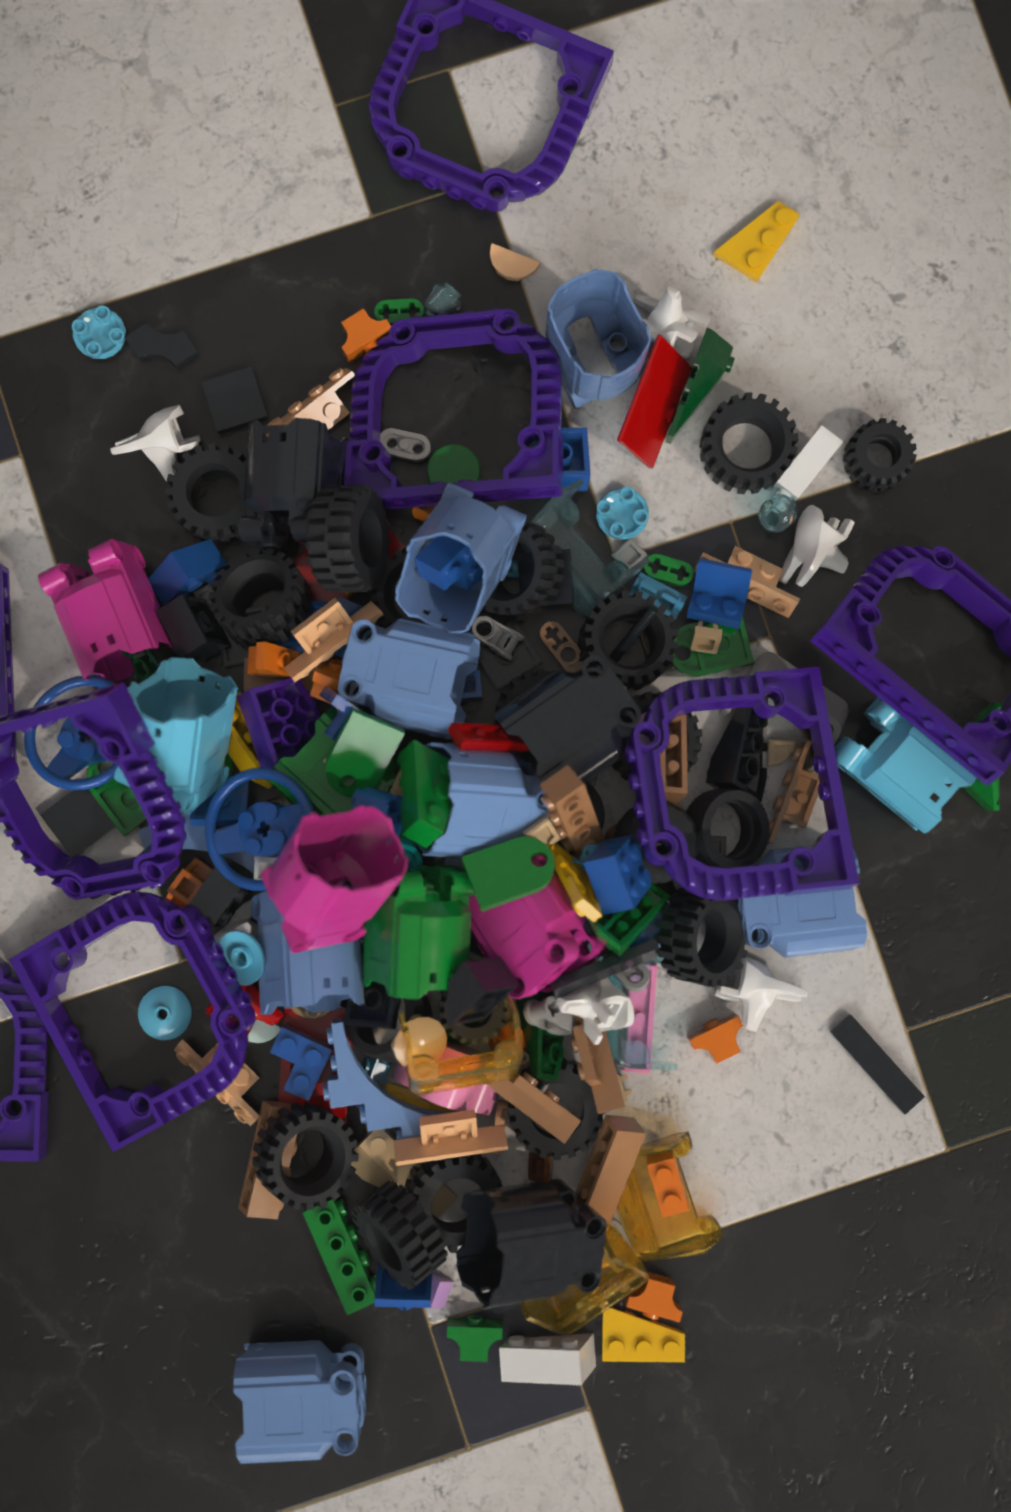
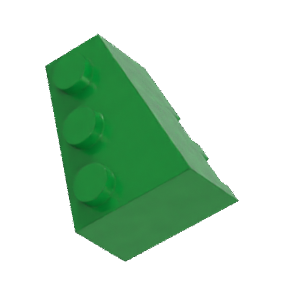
(424, 793)

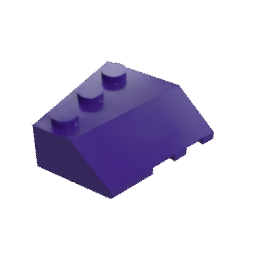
(279, 719)

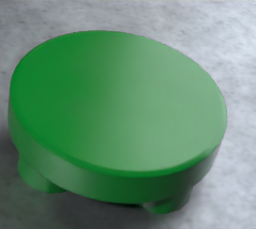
(453, 464)

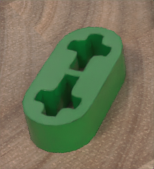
(400, 307)
(669, 564)

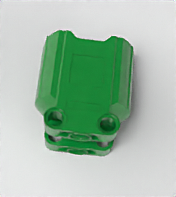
(309, 772)
(419, 932)

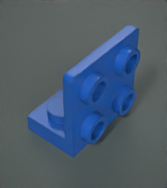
(719, 593)

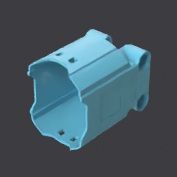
(188, 726)
(903, 768)

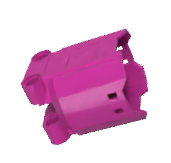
(106, 609)
(322, 857)
(536, 936)

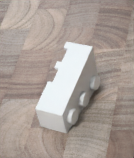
(548, 1359)

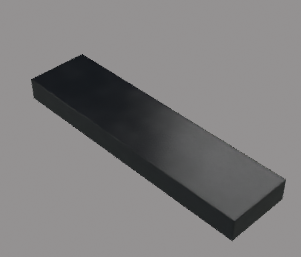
(604, 968)
(877, 1064)

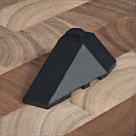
(739, 755)

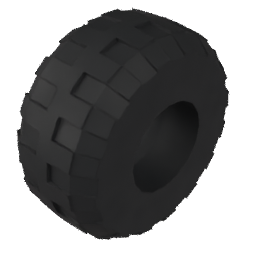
(678, 818)

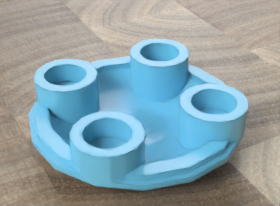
(99, 332)
(622, 513)

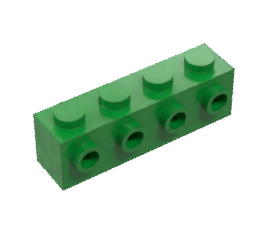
(342, 1254)

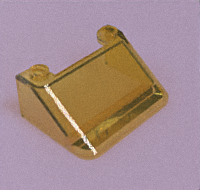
(641, 1216)

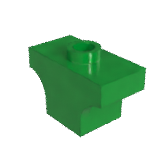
(474, 1336)

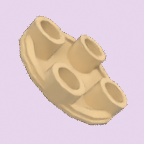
(426, 1037)

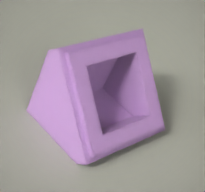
(440, 1291)

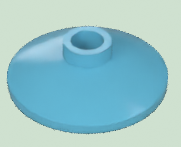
(244, 956)
(178, 1012)

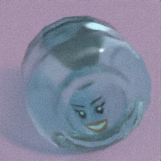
(442, 299)
(778, 513)

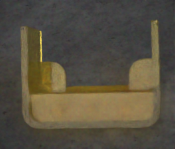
(432, 1076)
(571, 1310)

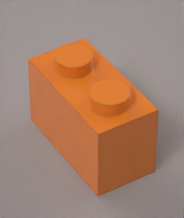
(667, 1183)

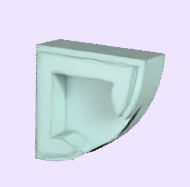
(263, 1032)

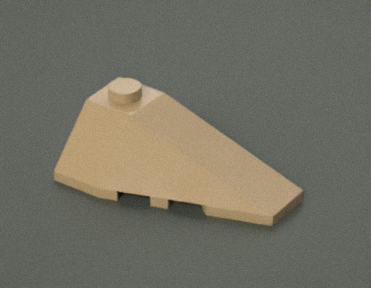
(378, 1164)

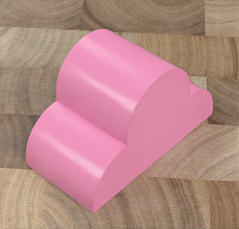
(479, 1097)

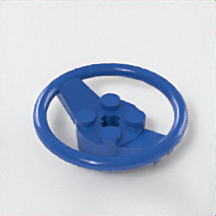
(75, 750)
(251, 832)

